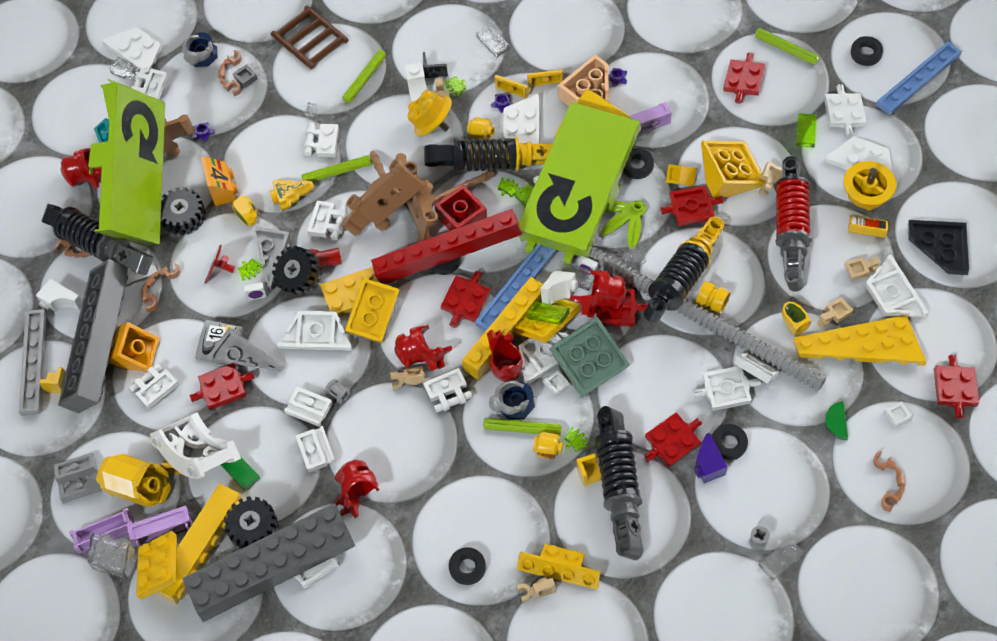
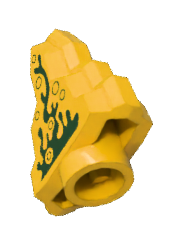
(289, 192)

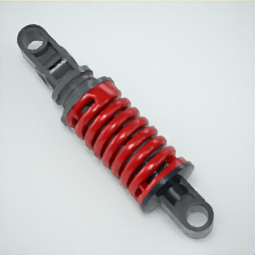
(793, 221)

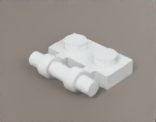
(154, 82)
(327, 140)
(321, 220)
(445, 385)
(155, 389)

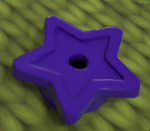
(617, 72)
(501, 98)
(202, 127)

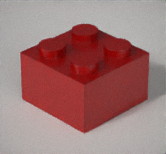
(460, 209)

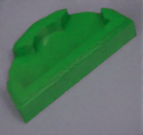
(836, 421)

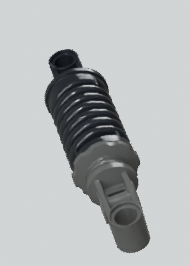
(78, 230)
(619, 481)

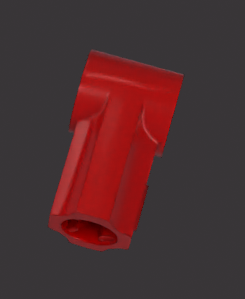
(328, 257)

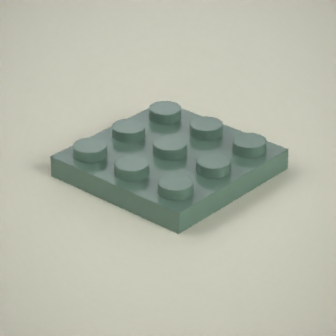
(589, 357)

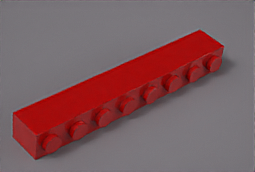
(446, 247)

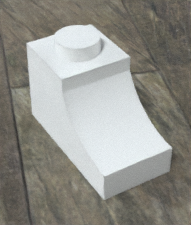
(415, 80)
(559, 286)
(55, 297)

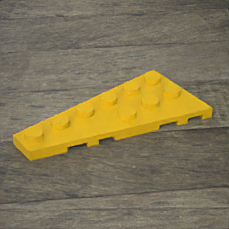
(866, 342)

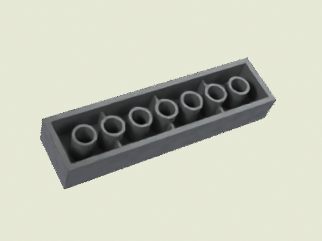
(94, 337)
(268, 562)

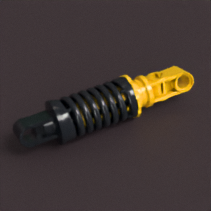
(486, 152)
(682, 271)

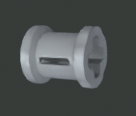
(337, 391)
(762, 533)

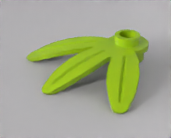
(627, 213)

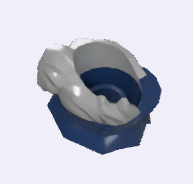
(199, 50)
(513, 400)

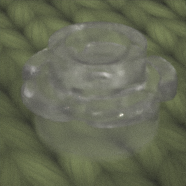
(310, 110)

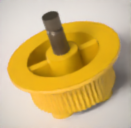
(429, 112)
(869, 184)

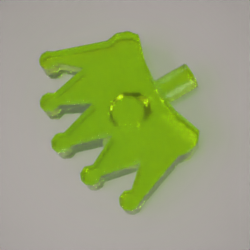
(455, 85)
(507, 188)
(249, 268)
(575, 440)

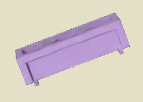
(653, 117)
(158, 525)
(114, 526)

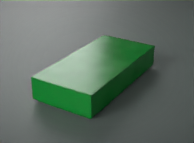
(241, 473)

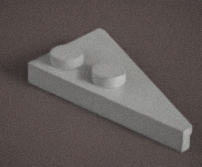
(270, 245)
(237, 349)

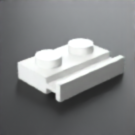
(756, 367)
(308, 406)
(315, 449)

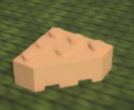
(591, 76)

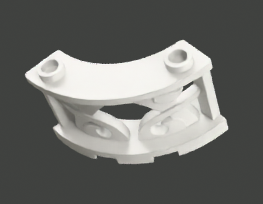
(214, 450)

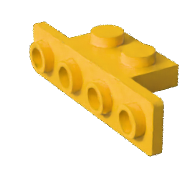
(560, 565)

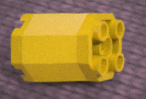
(133, 480)

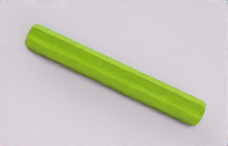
(787, 46)
(363, 77)
(337, 169)
(521, 426)

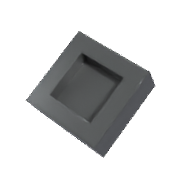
(245, 76)

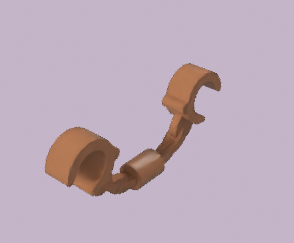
(221, 73)
(68, 251)
(149, 282)
(899, 478)

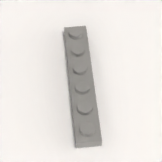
(32, 362)

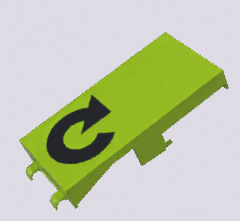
(131, 165)
(578, 180)

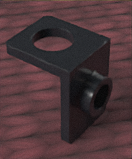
(435, 70)

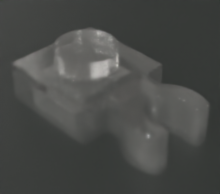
(124, 68)

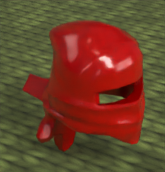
(76, 169)
(605, 292)
(415, 349)
(505, 357)
(355, 483)

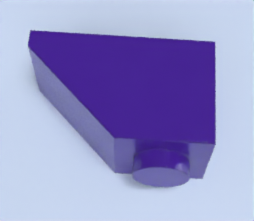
(709, 461)

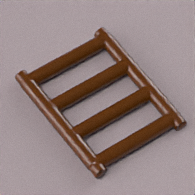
(299, 54)

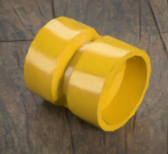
(713, 297)

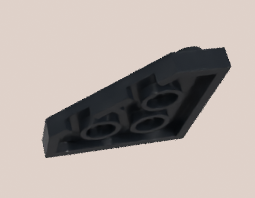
(942, 243)

